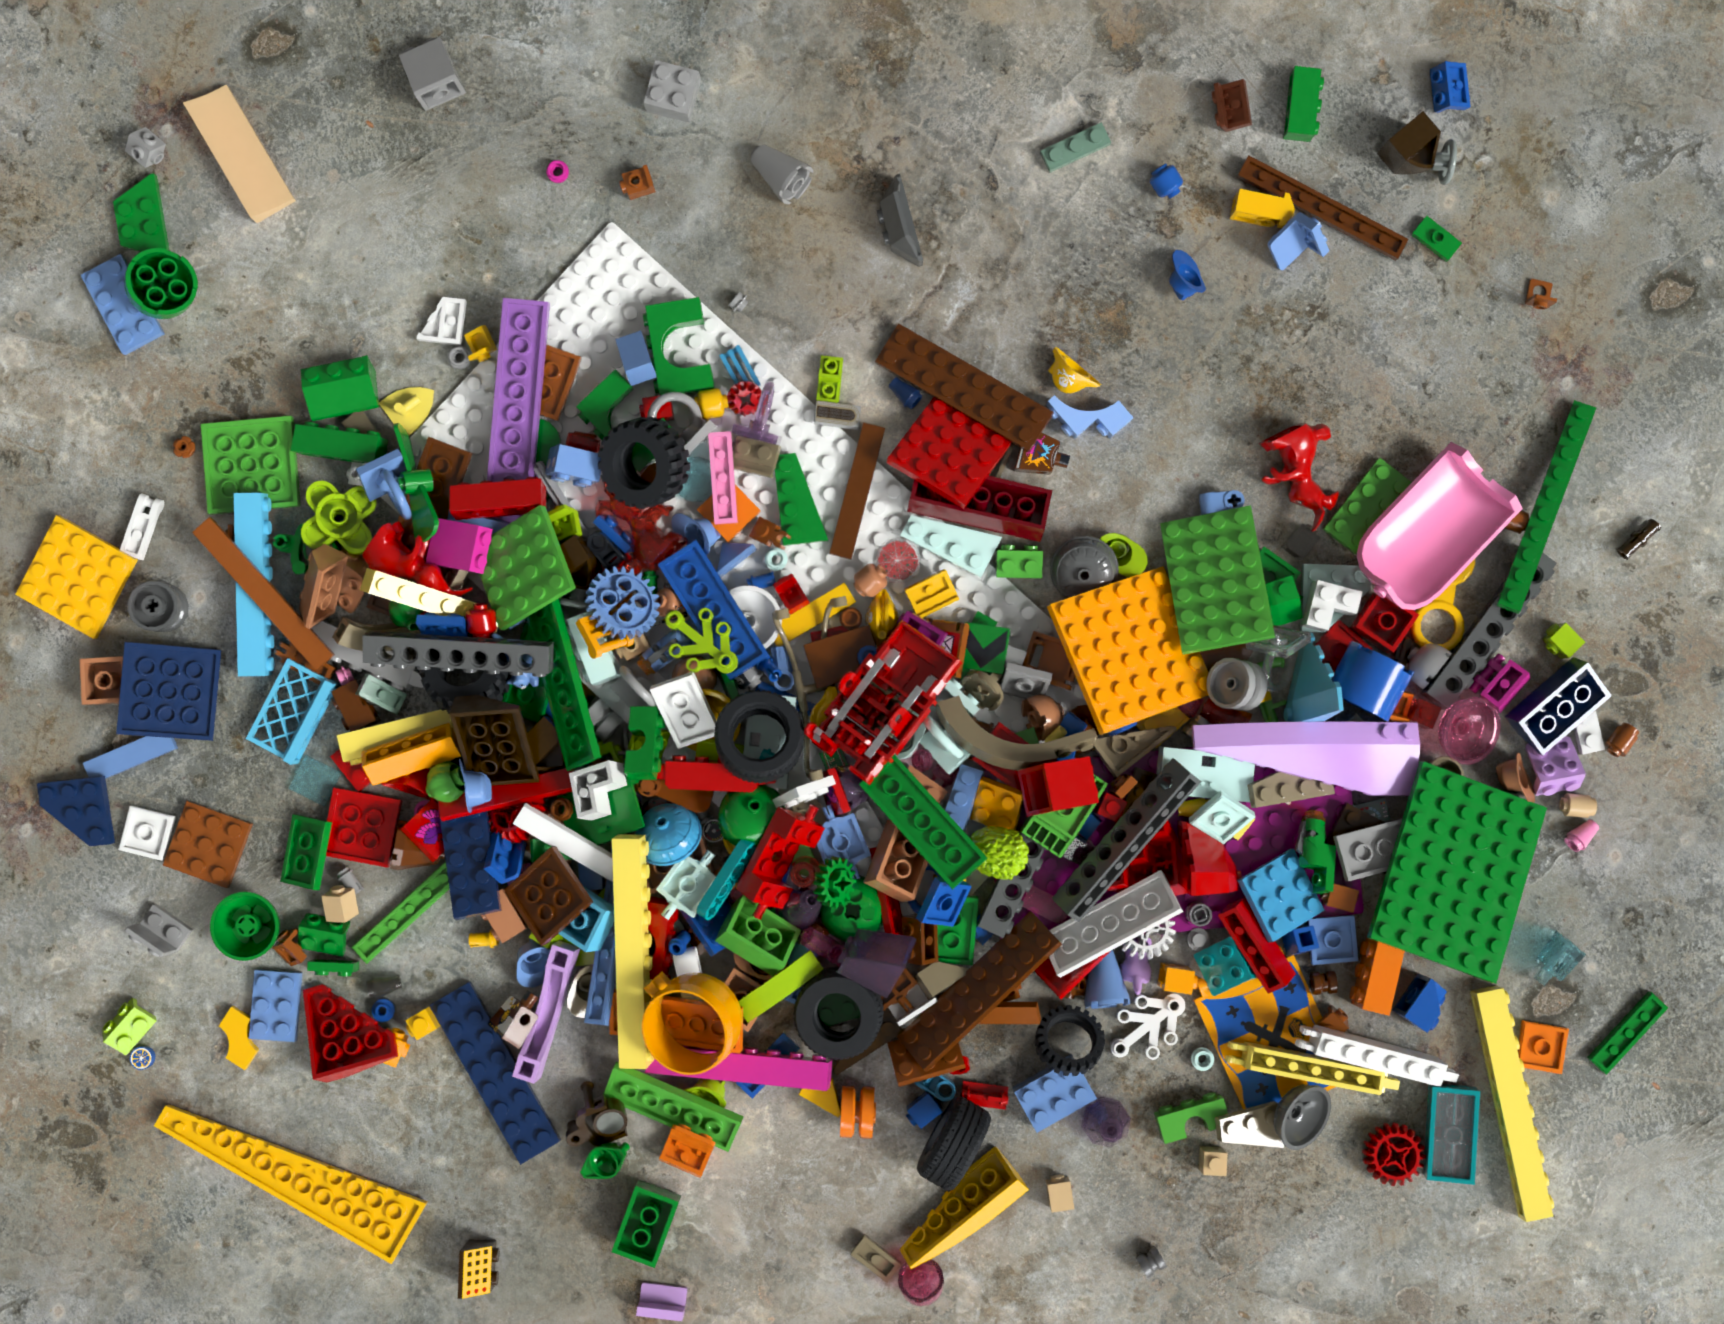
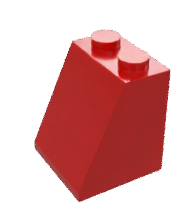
(1058, 786)

